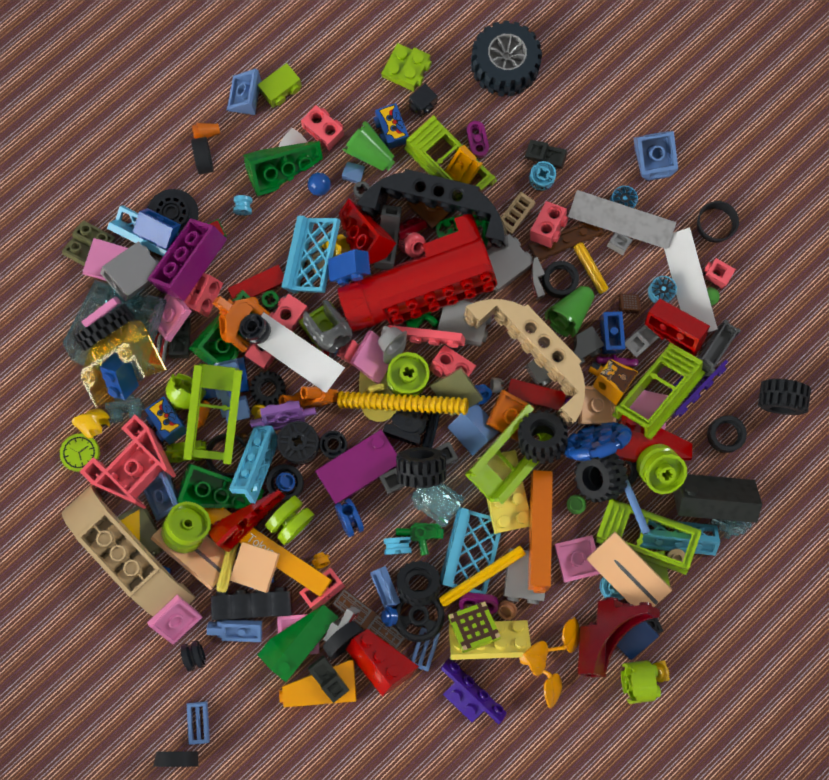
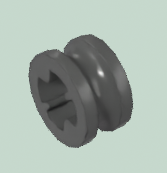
(359, 185)

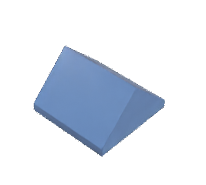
(244, 92)
(472, 429)
(161, 495)

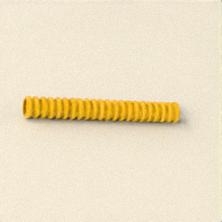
(402, 402)

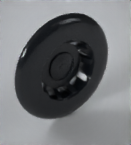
(172, 210)

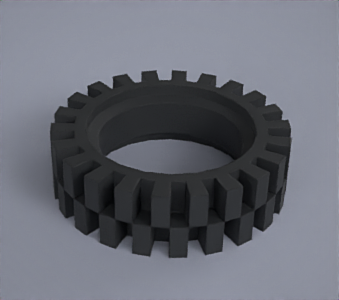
(103, 327)

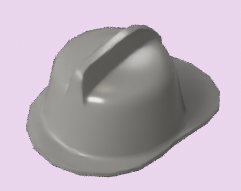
(392, 342)

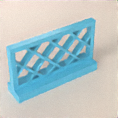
(299, 254)
(455, 546)

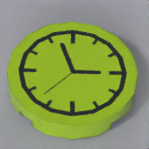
(78, 451)

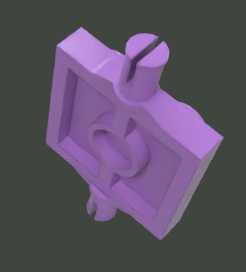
(282, 414)

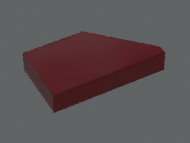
(410, 226)

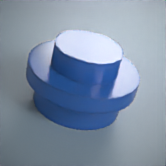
(285, 482)
(389, 616)

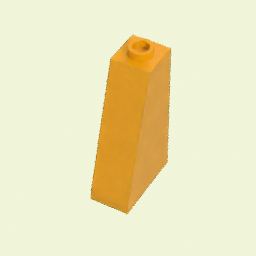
(309, 692)

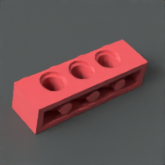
(286, 304)

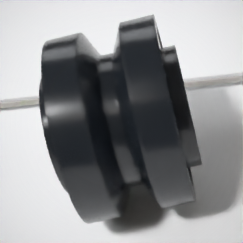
(258, 335)
(327, 438)
(193, 655)

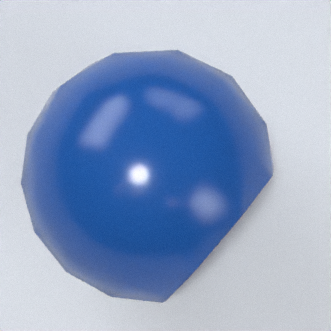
(319, 184)

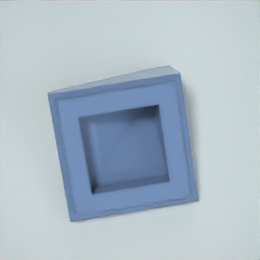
(353, 172)

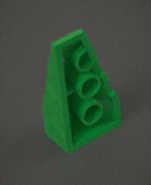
(276, 165)
(209, 344)
(210, 489)
(291, 646)

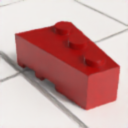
(677, 327)
(380, 661)

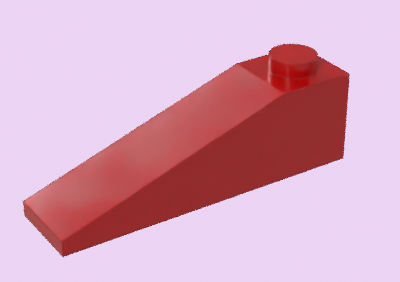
(365, 233)
(640, 442)
(236, 526)

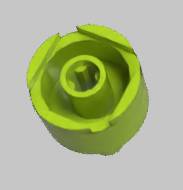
(640, 681)

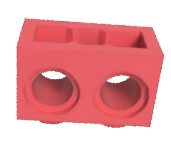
(319, 130)
(545, 223)
(203, 295)
(451, 361)

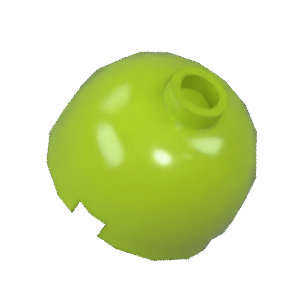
(179, 391)

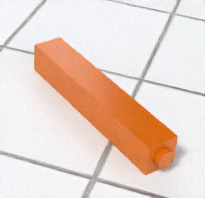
(540, 531)

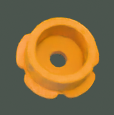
(321, 560)

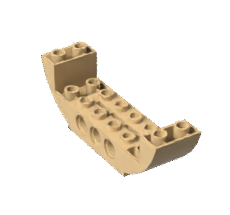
(522, 318)
(121, 553)

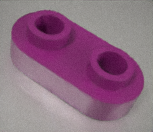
(478, 140)
(476, 598)

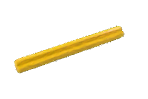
(482, 576)

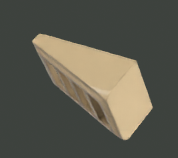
(516, 203)

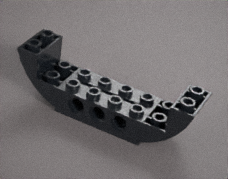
(412, 182)

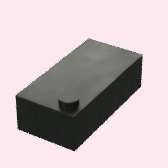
(718, 498)

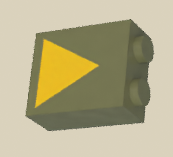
(142, 527)

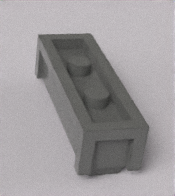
(717, 346)

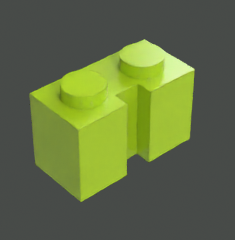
(279, 85)

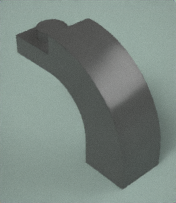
(390, 223)

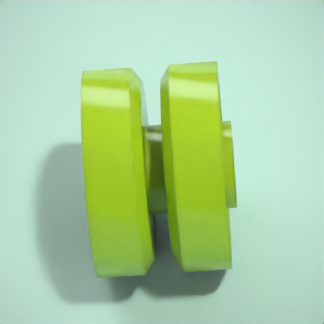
(409, 364)
(661, 469)
(288, 519)
(185, 527)

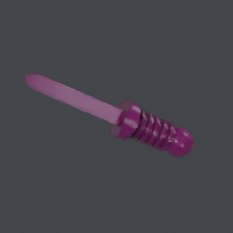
(625, 361)

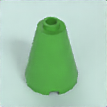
(369, 148)
(570, 312)

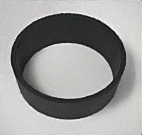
(729, 210)
(210, 446)
(340, 639)
(176, 759)

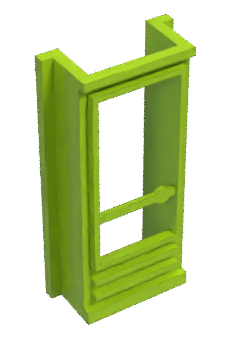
(427, 137)
(680, 362)
(213, 378)
(487, 480)
(616, 518)

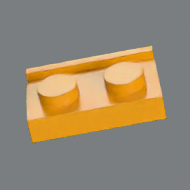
(463, 166)

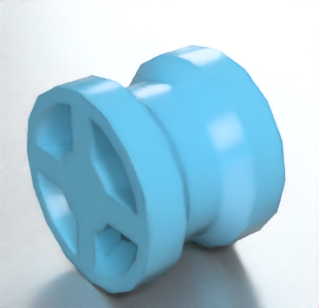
(242, 205)

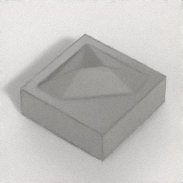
(619, 243)

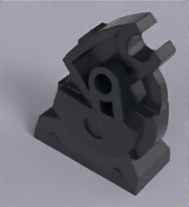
(407, 426)

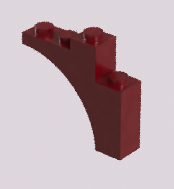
(601, 638)

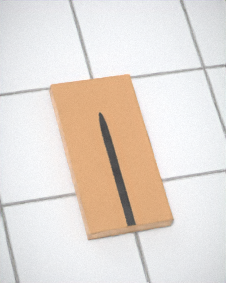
(202, 563)
(628, 572)

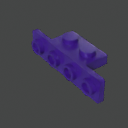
(694, 395)
(468, 696)

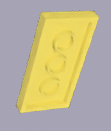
(515, 510)
(513, 642)

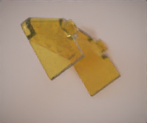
(131, 344)

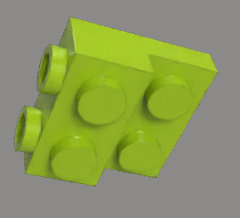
(407, 67)

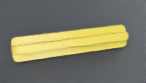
(226, 570)

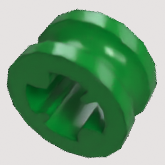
(265, 302)

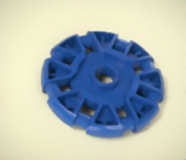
(597, 441)

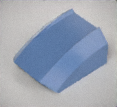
(656, 155)

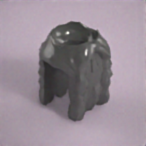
(333, 338)

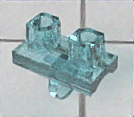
(131, 405)
(731, 527)

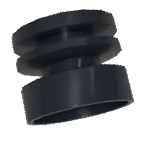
(302, 453)

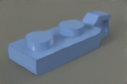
(236, 630)

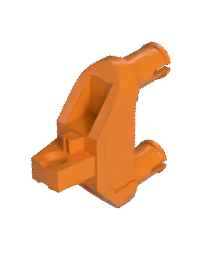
(231, 316)
(311, 397)

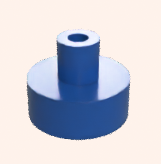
(485, 391)

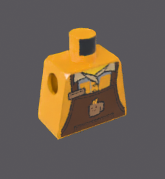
(612, 379)

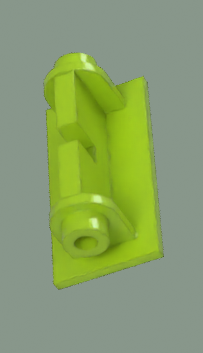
(175, 451)

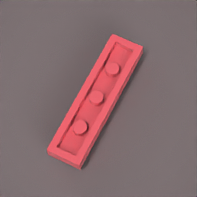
(433, 337)

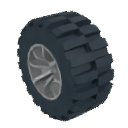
(506, 58)

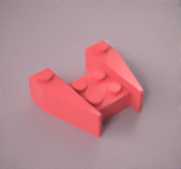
(133, 467)

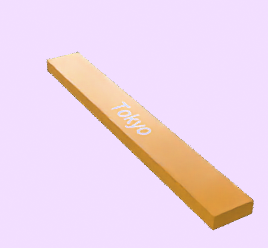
(287, 561)

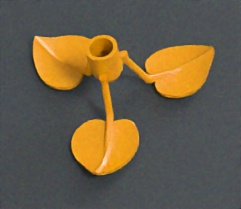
(536, 659)

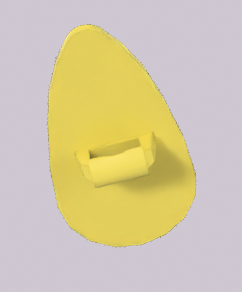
(367, 385)

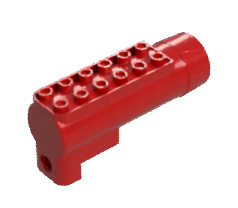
(451, 271)

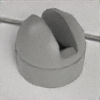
(495, 385)

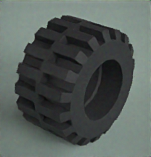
(784, 396)
(543, 423)
(421, 467)
(613, 478)

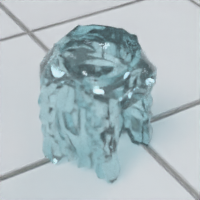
(437, 502)

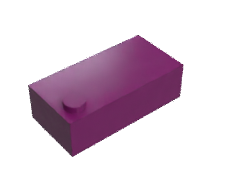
(187, 259)
(358, 467)

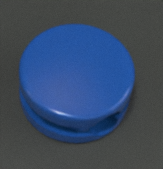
(349, 517)

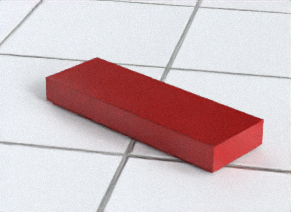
(259, 283)
(537, 394)

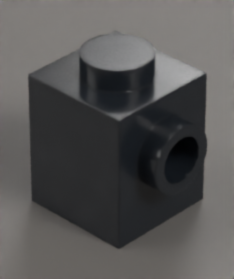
(423, 101)

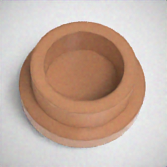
(507, 610)

